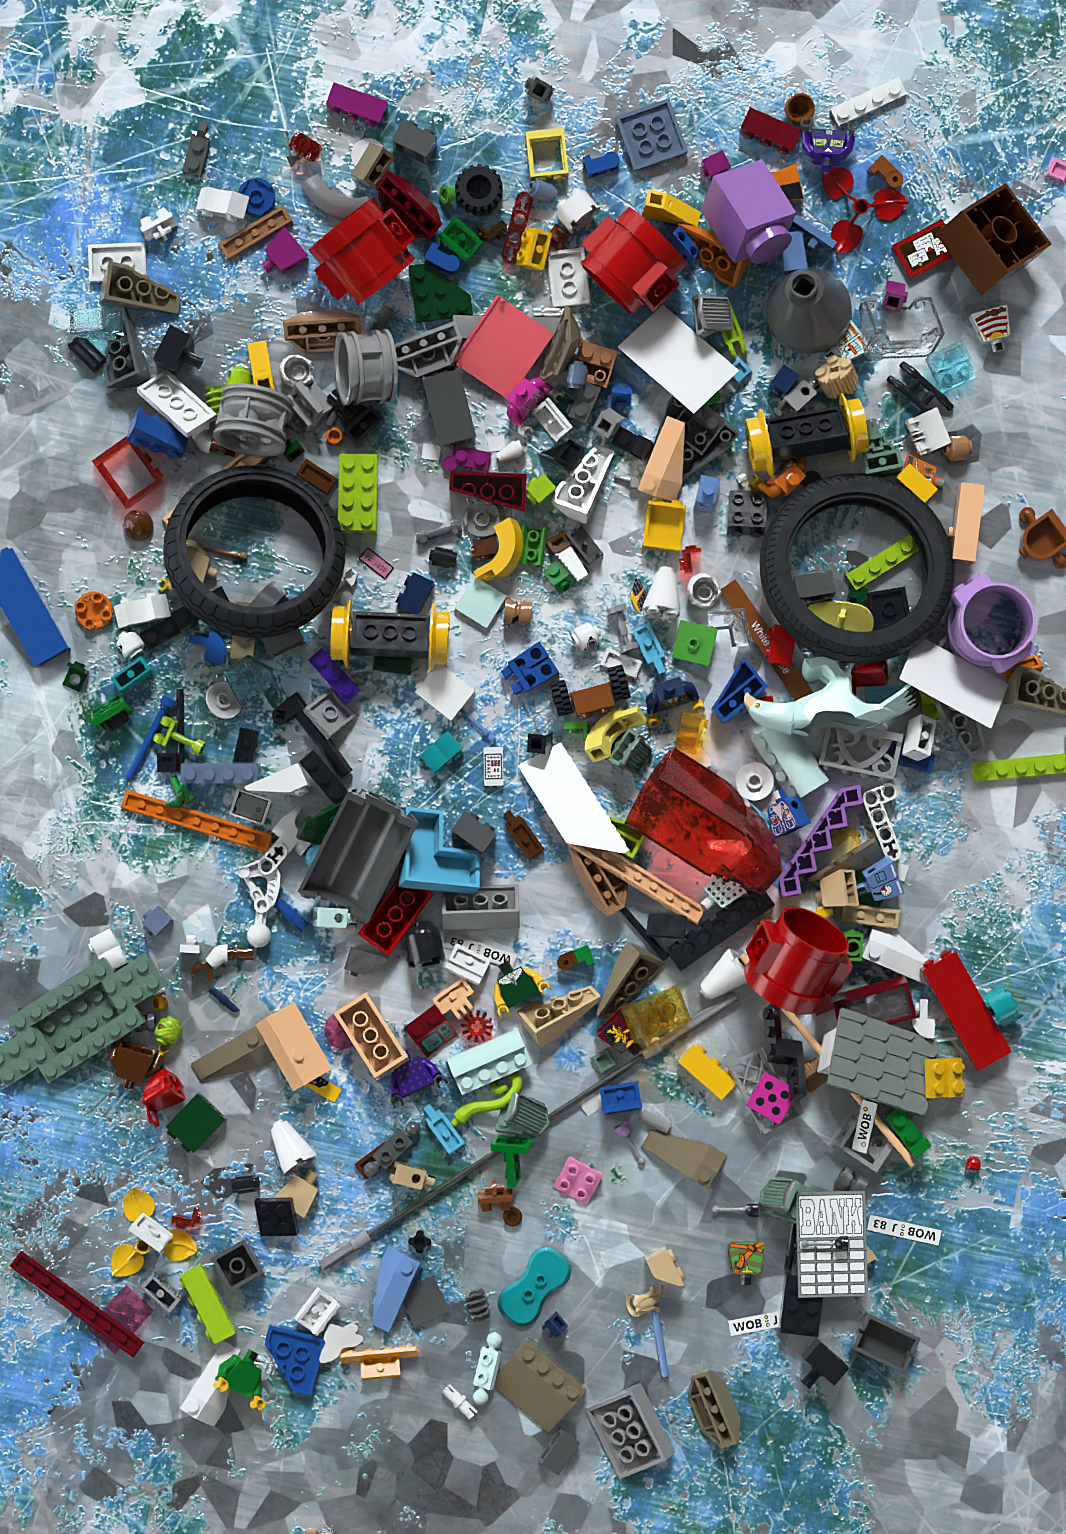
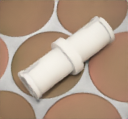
(459, 1401)

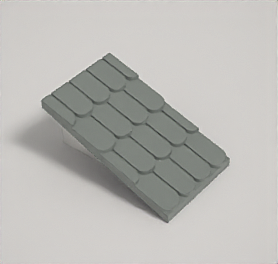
(877, 1061)

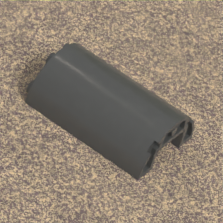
(359, 853)

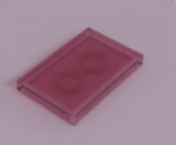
(128, 1310)

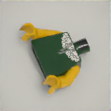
(516, 986)

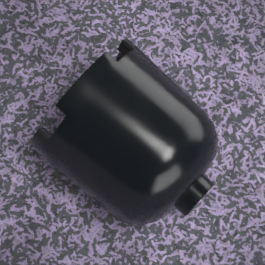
(424, 945)

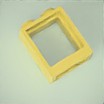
(543, 136)

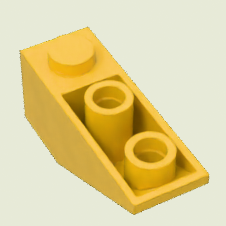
(668, 209)
(261, 364)

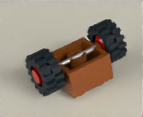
(591, 699)

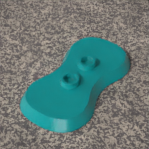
(523, 1299)

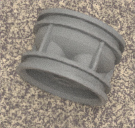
(253, 420)

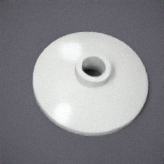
(222, 692)
(761, 773)

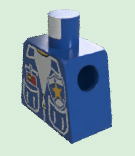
(786, 814)

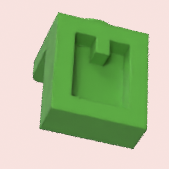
(575, 726)

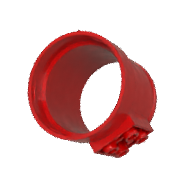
(362, 252)
(632, 261)
(797, 960)

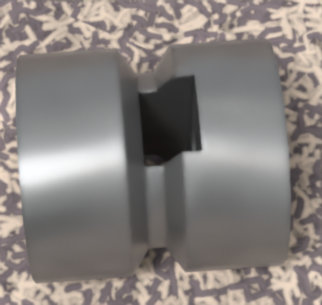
(849, 1181)

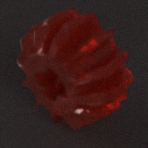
(305, 147)
(481, 1030)

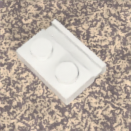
(467, 964)

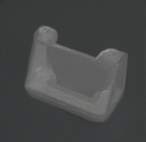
(900, 334)

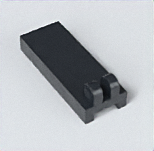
(245, 745)

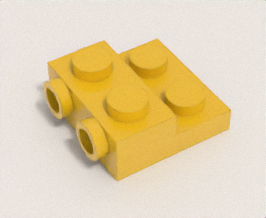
(944, 1077)

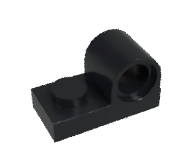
(632, 444)

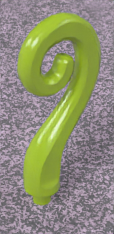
(470, 1109)

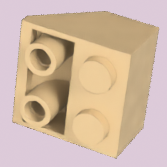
(663, 1268)

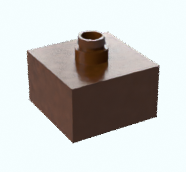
(993, 239)

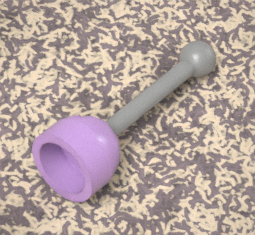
(623, 1131)

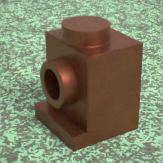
(484, 549)

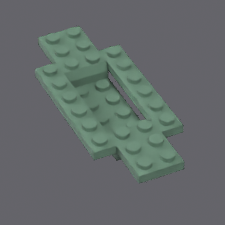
(81, 1025)

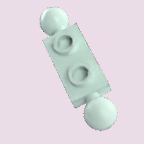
(487, 1368)

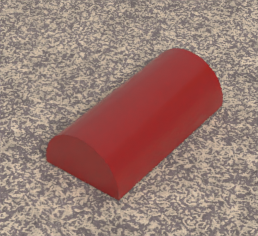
(394, 916)

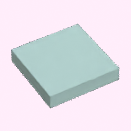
(480, 602)

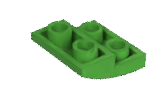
(533, 545)

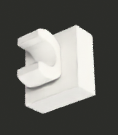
(190, 946)

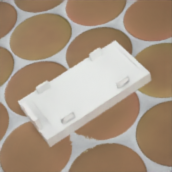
(177, 404)

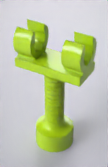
(197, 746)

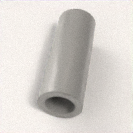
(655, 1121)

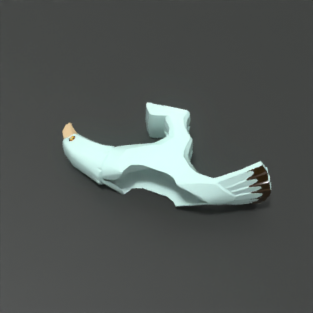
(829, 704)

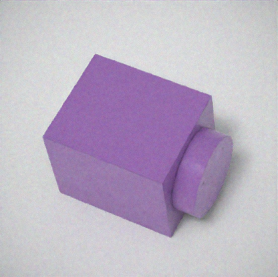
(749, 213)

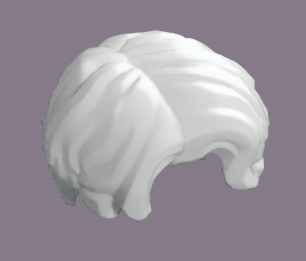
(296, 369)
(703, 591)

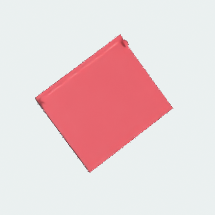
(502, 347)

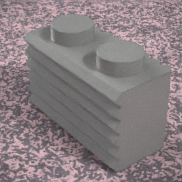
(161, 1292)

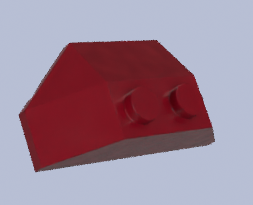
(409, 204)

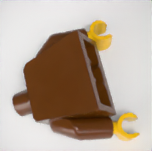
(134, 1061)

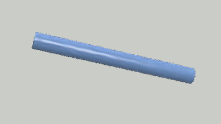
(660, 1343)

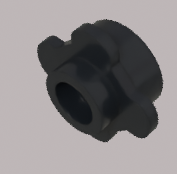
(419, 1236)

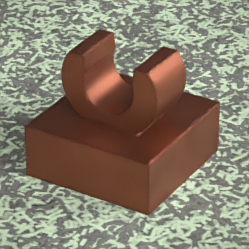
(559, 237)

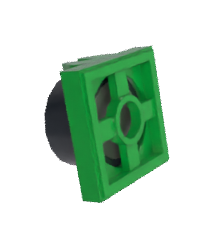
(111, 714)

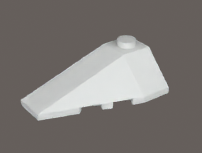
(894, 953)

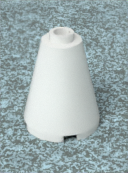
(724, 976)
(291, 1148)

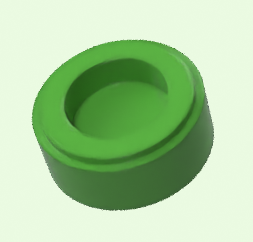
(447, 194)

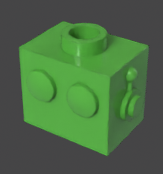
(855, 950)

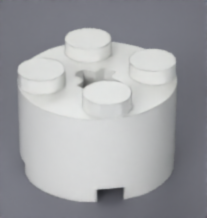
(577, 210)

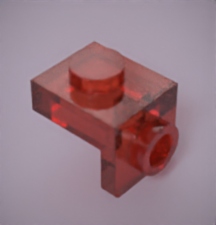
(685, 563)
(183, 1221)

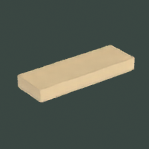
(871, 916)

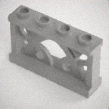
(885, 739)
(878, 1154)

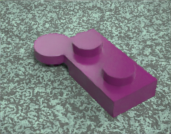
(467, 458)

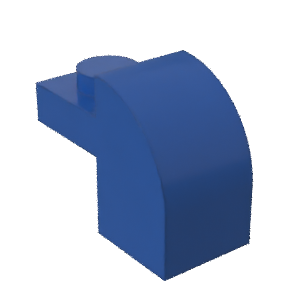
(214, 644)

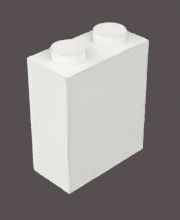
(444, 691)

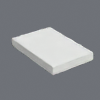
(125, 253)
(568, 278)

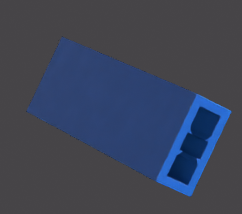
(28, 611)

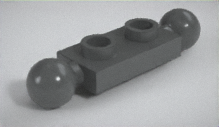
(392, 1149)

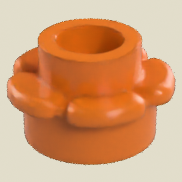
(334, 431)

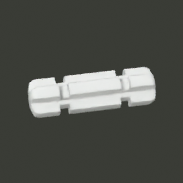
(548, 312)

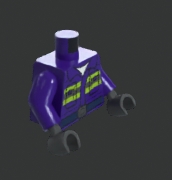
(827, 146)

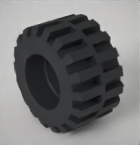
(473, 174)

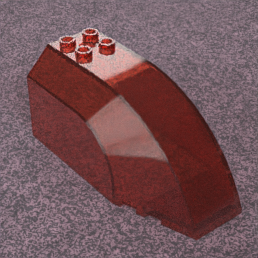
(705, 823)

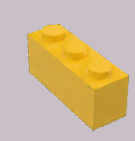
(707, 1071)

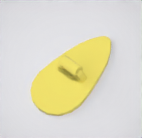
(844, 615)

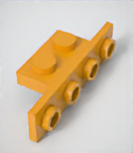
(379, 1363)

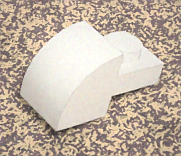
(923, 1025)

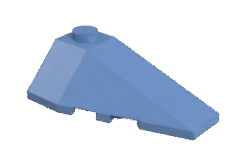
(394, 1282)

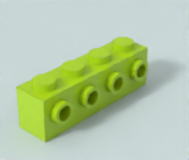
(208, 1303)

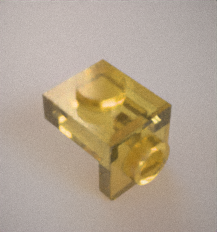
(840, 836)

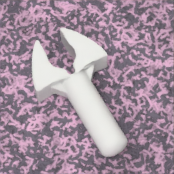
(351, 581)

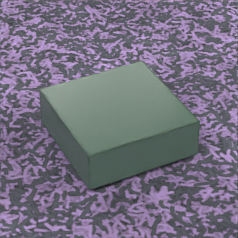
(603, 1061)

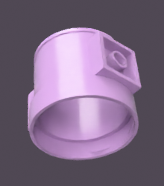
(958, 638)

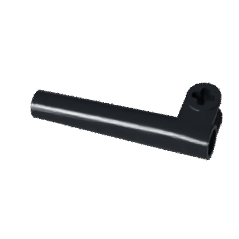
(293, 707)

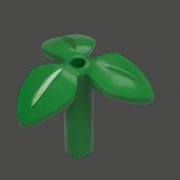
(182, 794)

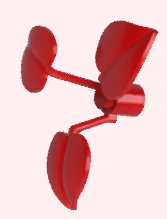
(887, 201)

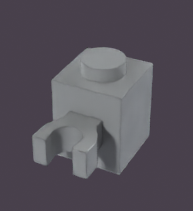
(607, 425)

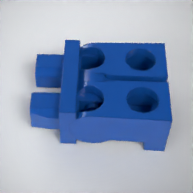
(524, 669)

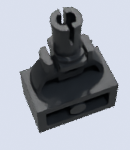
(358, 422)

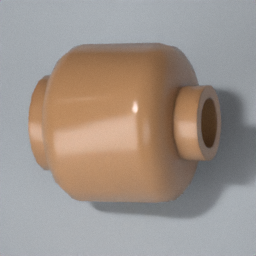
(958, 449)

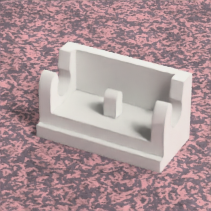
(552, 420)

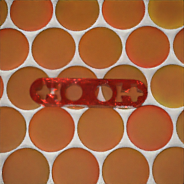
(517, 228)

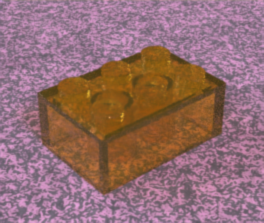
(656, 1014)

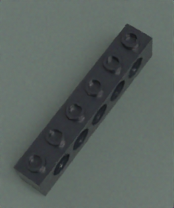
(682, 961)

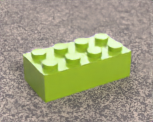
(358, 493)

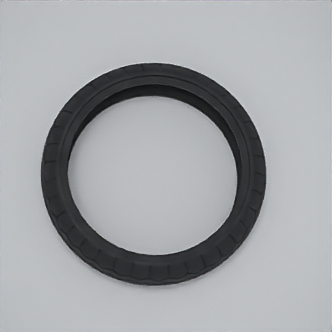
(263, 483)

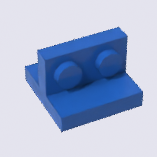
(620, 1098)

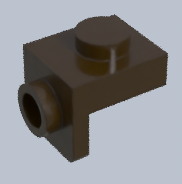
(497, 231)

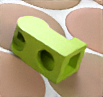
(928, 707)

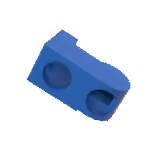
(600, 165)
(683, 244)
(444, 262)

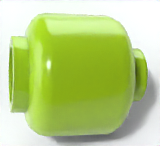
(238, 375)

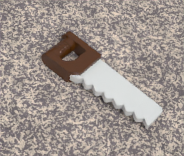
(567, 555)

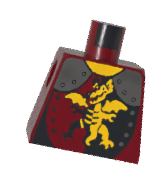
(617, 1034)

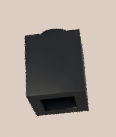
(539, 741)

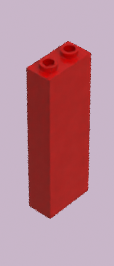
(965, 1009)

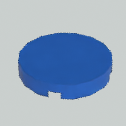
(260, 196)

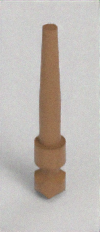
(234, 554)

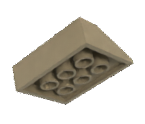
(538, 1385)

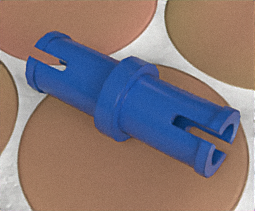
(291, 915)

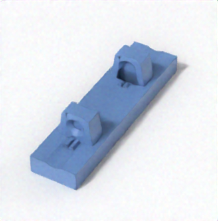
(816, 236)

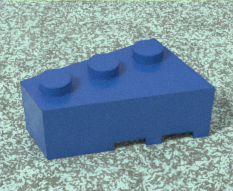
(156, 435)
(731, 699)

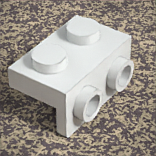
(317, 1311)

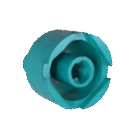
(1002, 1005)

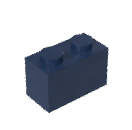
(783, 382)
(415, 594)

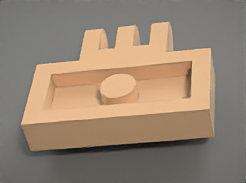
(455, 998)

